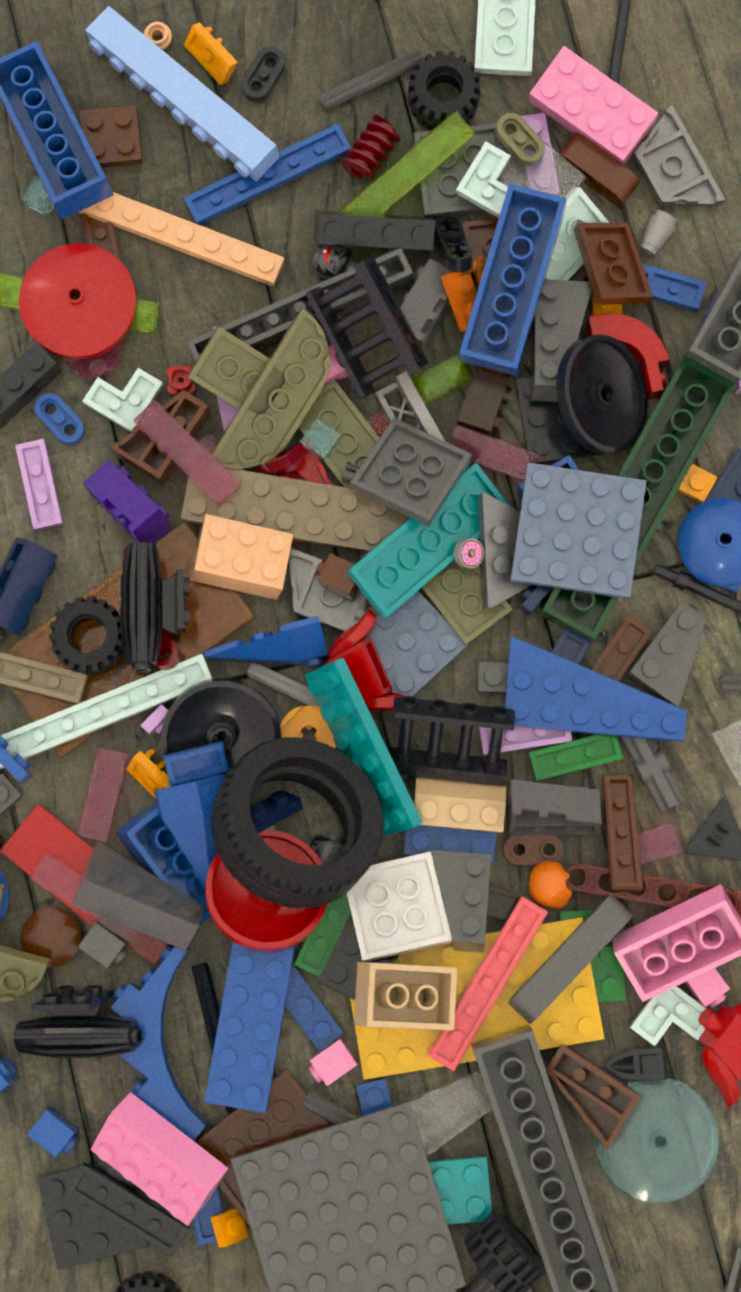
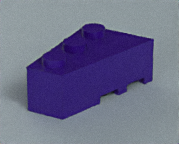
(128, 503)

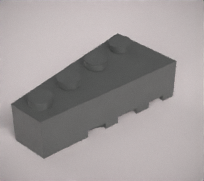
(555, 330)
(136, 898)

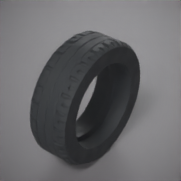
(331, 776)

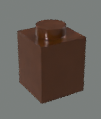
(333, 576)

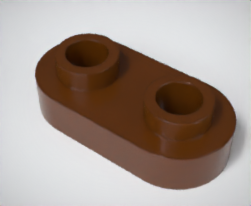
(533, 849)

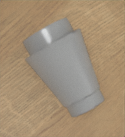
(657, 232)

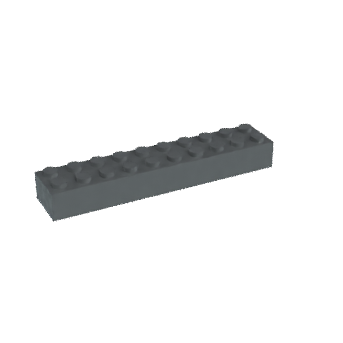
(543, 1163)

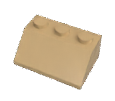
(460, 804)

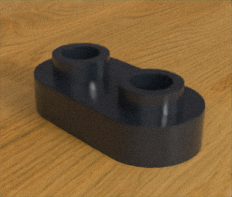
(263, 76)

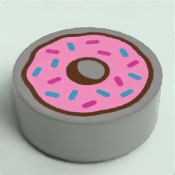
(468, 553)

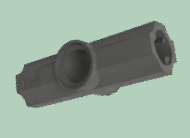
(653, 772)

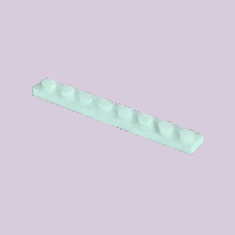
(106, 708)

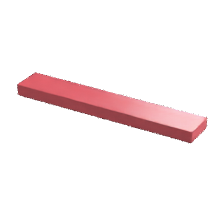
(488, 982)

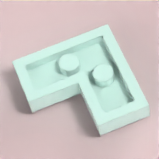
(481, 182)
(126, 405)
(663, 1010)

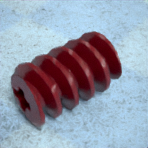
(370, 148)

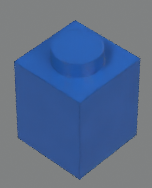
(54, 1133)

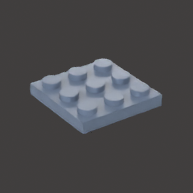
(414, 644)

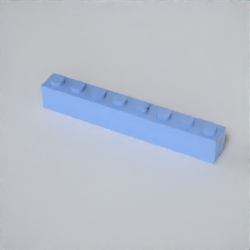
(182, 94)

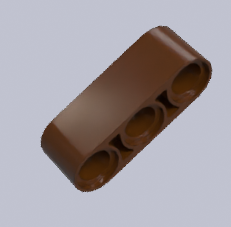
(601, 170)

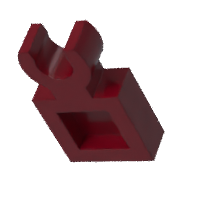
(285, 461)

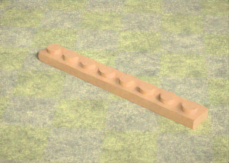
(188, 238)

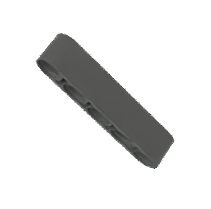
(570, 958)

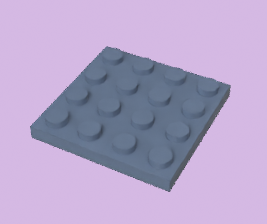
(578, 530)

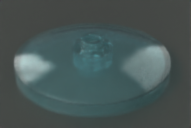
(677, 1164)

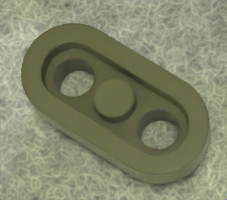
(521, 140)

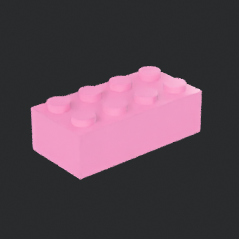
(592, 105)
(680, 943)
(158, 1158)

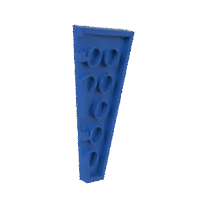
(572, 698)

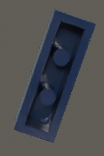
(22, 582)

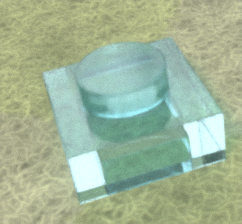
(38, 197)
(320, 439)

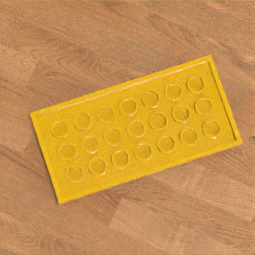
(567, 1020)

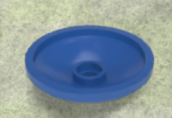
(701, 544)

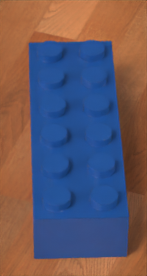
(51, 132)
(513, 279)
(249, 1028)

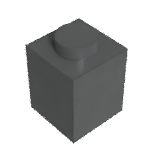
(104, 946)

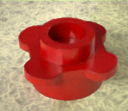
(174, 374)

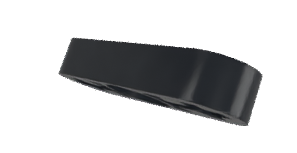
(453, 244)

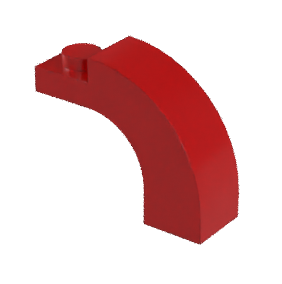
(641, 342)

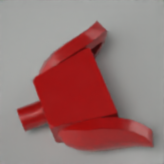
(365, 664)
(723, 1050)

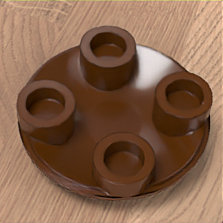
(52, 935)

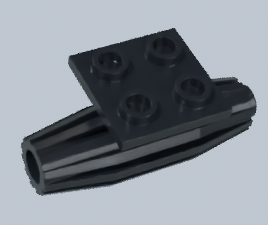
(149, 605)
(76, 1026)

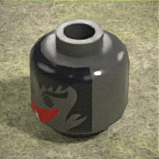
(332, 260)
(327, 846)

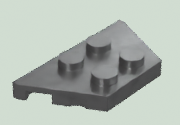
(675, 165)
(498, 536)
(314, 600)

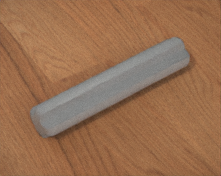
(281, 683)

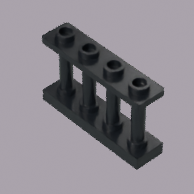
(381, 303)
(449, 766)

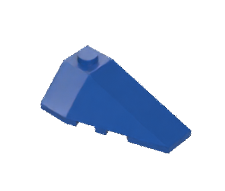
(295, 644)
(187, 814)
(158, 854)

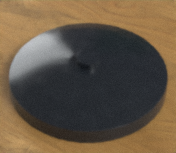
(602, 394)
(220, 712)

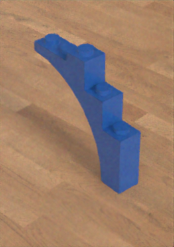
(147, 1008)

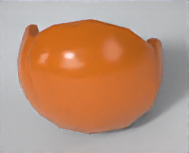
(548, 884)

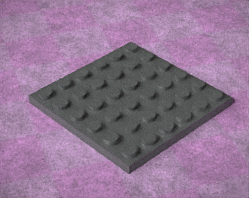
(349, 1209)

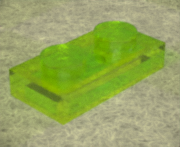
(441, 380)

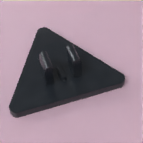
(718, 835)

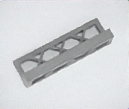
(413, 401)

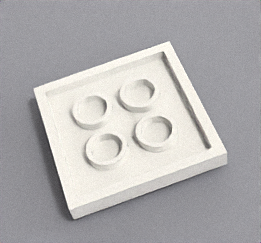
(398, 908)

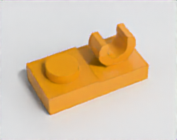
(210, 53)
(148, 773)

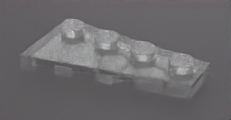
(449, 1110)

